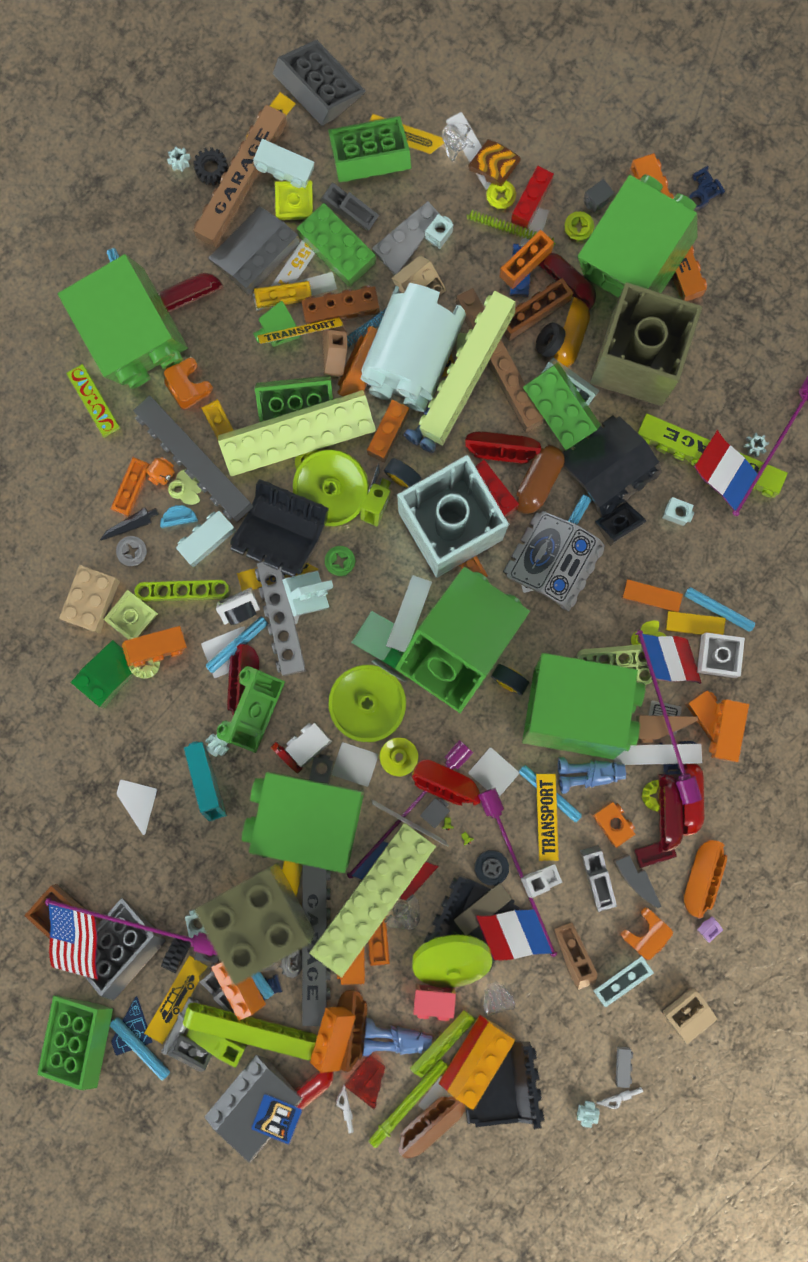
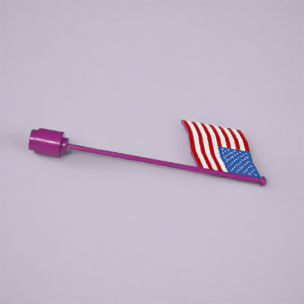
(75, 938)

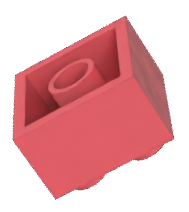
(434, 1002)

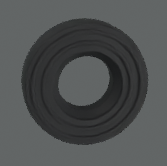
(556, 342)

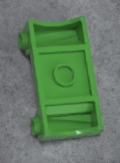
(253, 709)

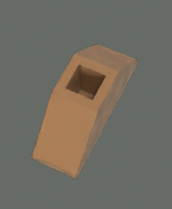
(334, 351)

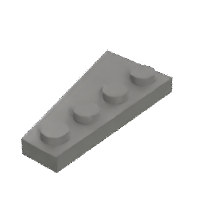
(405, 239)

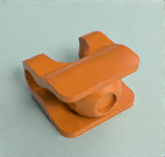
(181, 388)
(654, 940)

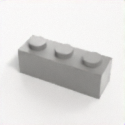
(623, 1067)

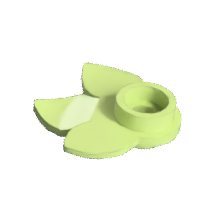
(188, 488)

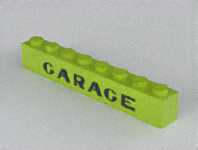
(690, 447)

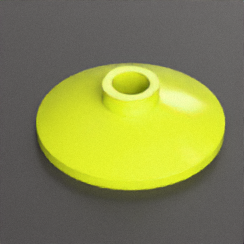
(388, 754)

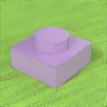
(710, 929)

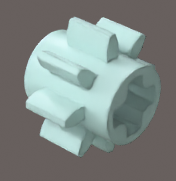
(175, 155)
(751, 442)
(216, 746)
(588, 1114)

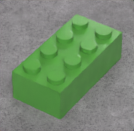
(336, 245)
(562, 406)

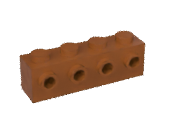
(346, 305)
(538, 307)

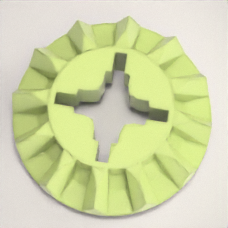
(147, 671)

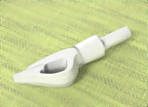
(620, 1097)
(346, 1108)

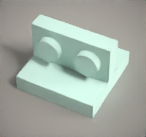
(307, 593)

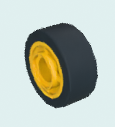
(402, 473)
(510, 679)

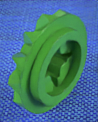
(331, 558)

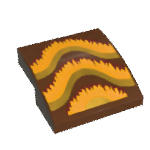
(494, 162)

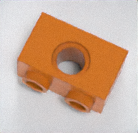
(603, 818)

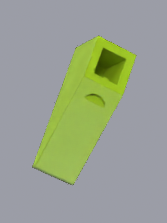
(223, 1049)

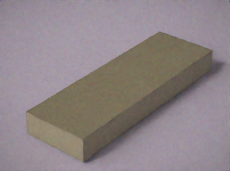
(485, 906)

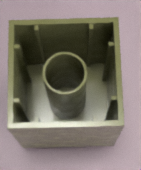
(646, 344)
(255, 923)

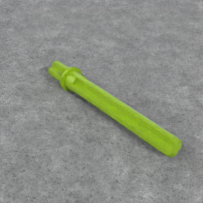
(390, 1123)

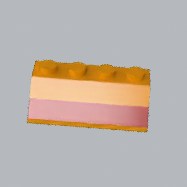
(476, 1061)

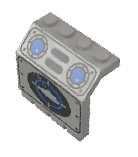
(555, 558)

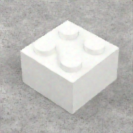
(720, 655)
(308, 744)

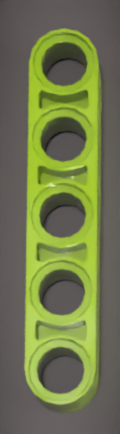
(173, 590)

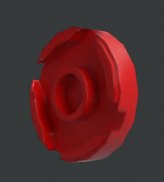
(285, 756)

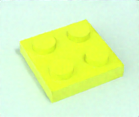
(293, 202)

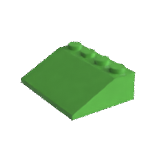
(370, 149)
(291, 395)
(75, 1042)

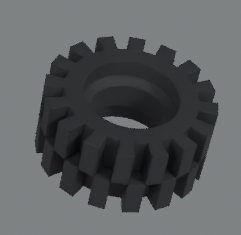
(208, 156)
(175, 954)

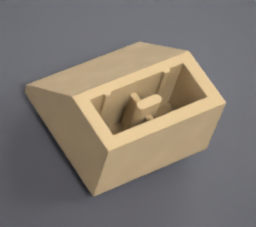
(419, 272)
(689, 1015)

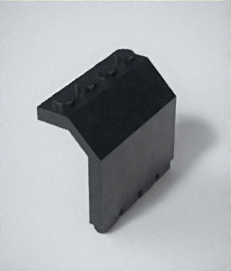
(612, 464)
(280, 529)
(462, 896)
(512, 1092)

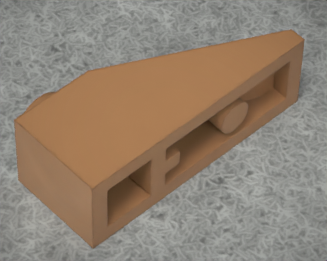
(655, 726)
(575, 956)

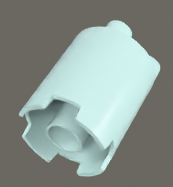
(412, 346)

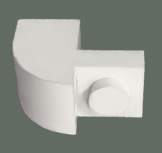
(541, 881)

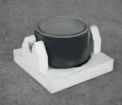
(238, 607)

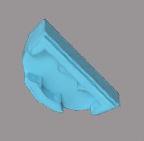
(177, 516)

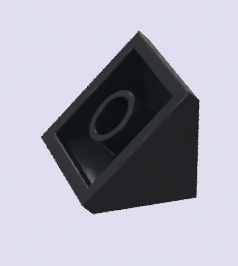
(620, 523)

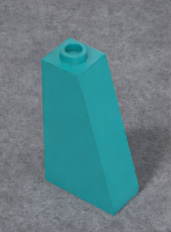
(204, 782)

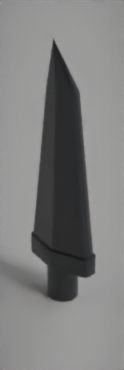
(133, 522)

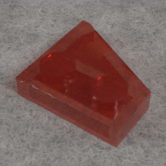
(366, 1080)

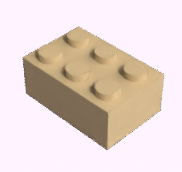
(89, 599)

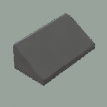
(190, 1053)

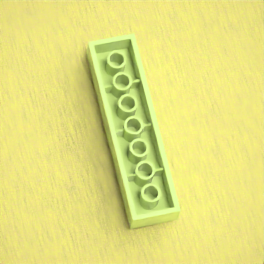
(468, 367)
(296, 433)
(372, 900)

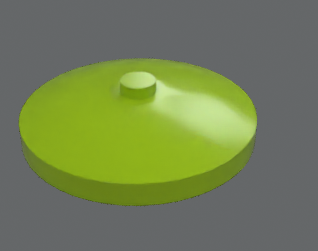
(333, 481)
(367, 703)
(452, 961)

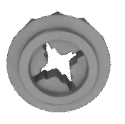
(123, 548)
(296, 967)

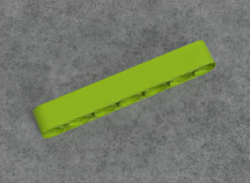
(249, 1031)

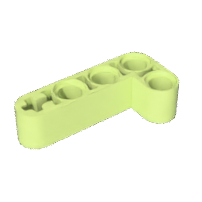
(614, 653)

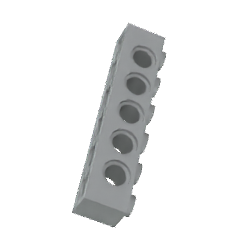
(296, 663)

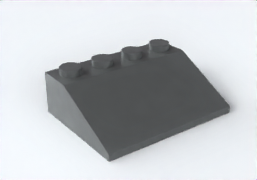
(317, 81)
(255, 249)
(122, 950)
(238, 1106)

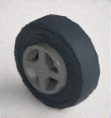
(494, 873)

